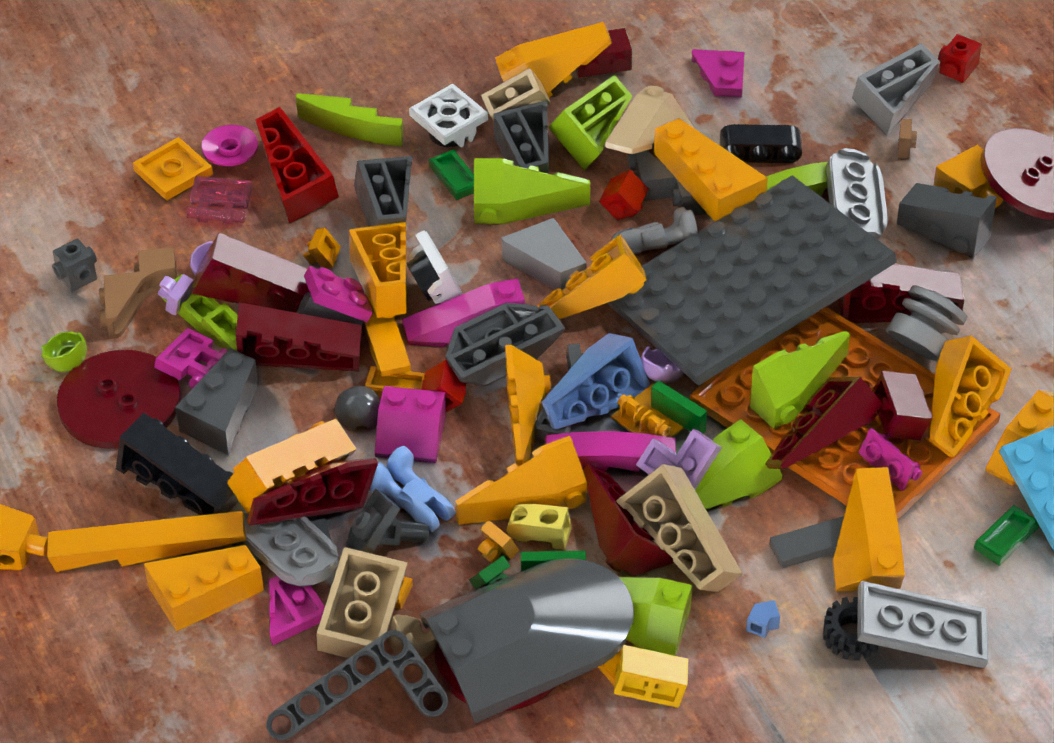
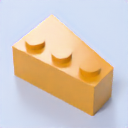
(203, 583)

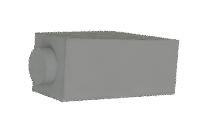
(543, 253)

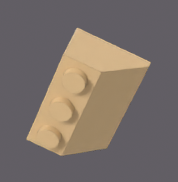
(359, 602)

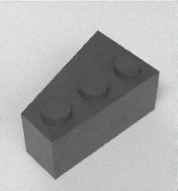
(524, 135)
(383, 189)
(948, 218)
(218, 401)

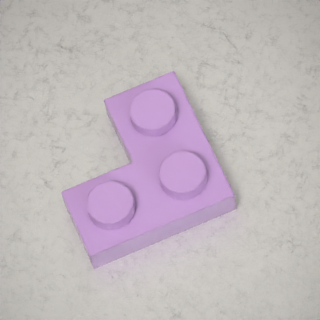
(693, 457)

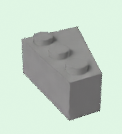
(895, 86)

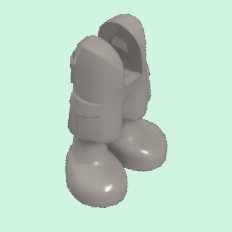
(656, 236)

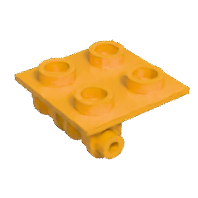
(639, 417)

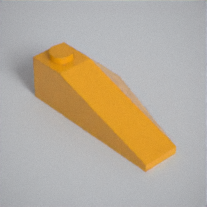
(608, 278)
(869, 535)

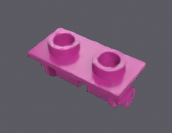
(883, 453)

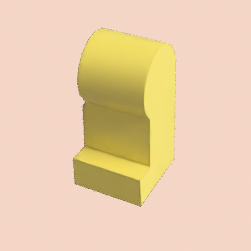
(540, 524)

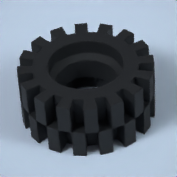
(838, 638)

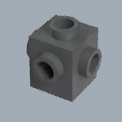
(74, 264)

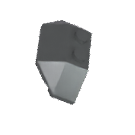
(479, 344)

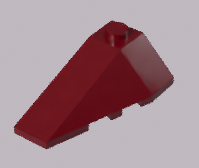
(832, 413)
(321, 491)
(618, 535)

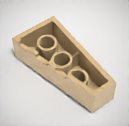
(682, 527)

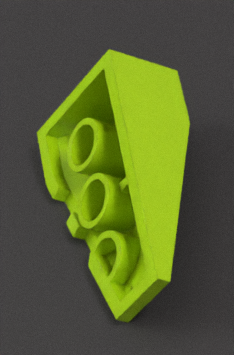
(516, 193)
(789, 380)
(738, 468)
(659, 613)

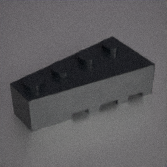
(174, 467)

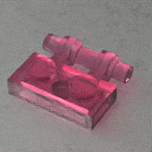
(219, 193)

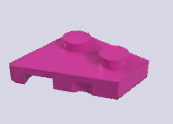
(721, 70)
(292, 609)

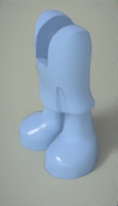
(416, 495)

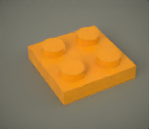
(172, 168)

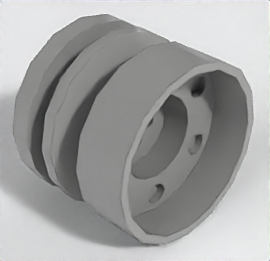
(928, 320)

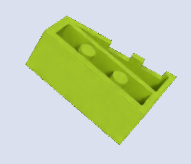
(591, 120)

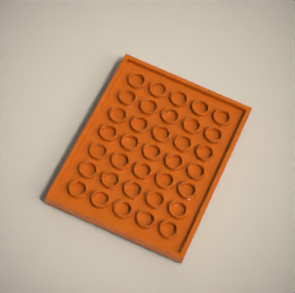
(834, 466)

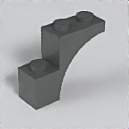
(661, 182)

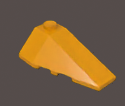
(555, 56)
(964, 388)
(525, 392)
(548, 478)

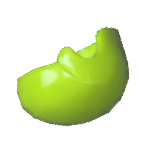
(64, 351)

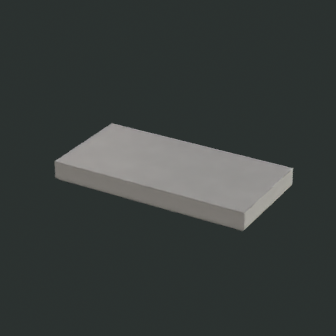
(922, 624)

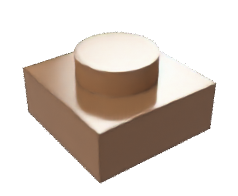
(907, 139)

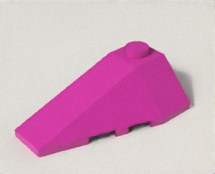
(437, 323)

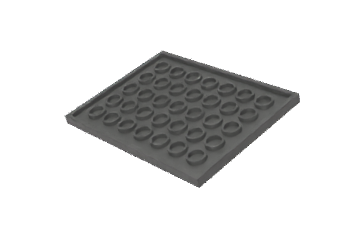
(750, 278)

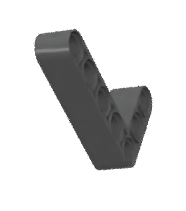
(356, 681)

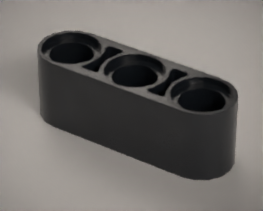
(762, 142)

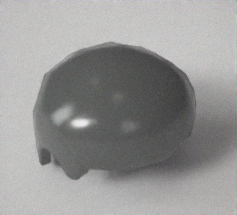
(357, 407)

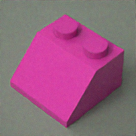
(410, 420)

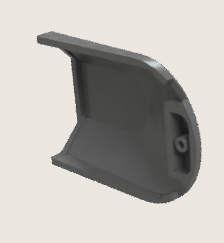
(531, 631)

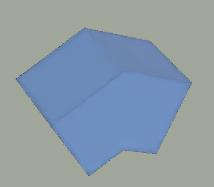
(763, 618)

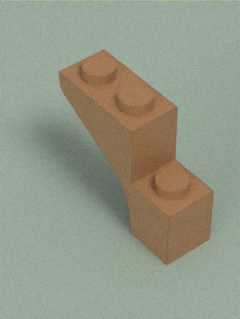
(126, 292)

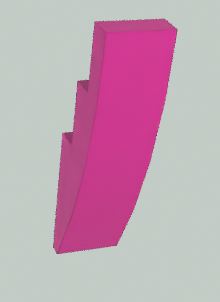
(611, 448)

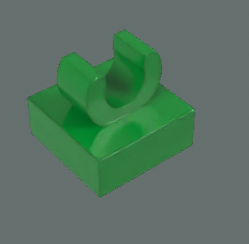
(490, 573)

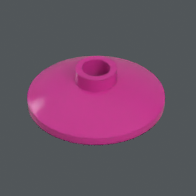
(229, 145)

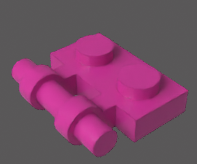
(184, 356)

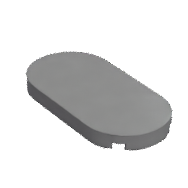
(857, 189)
(293, 550)

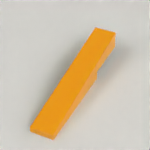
(143, 540)

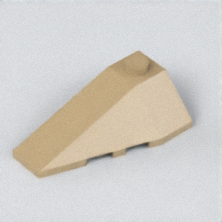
(646, 112)

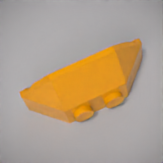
(1032, 418)

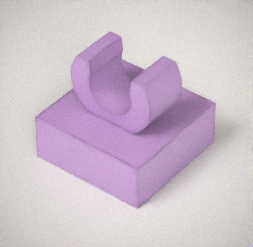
(175, 292)

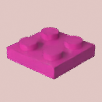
(338, 293)

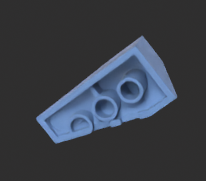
(596, 382)

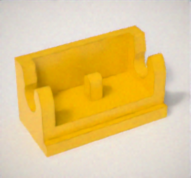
(651, 676)

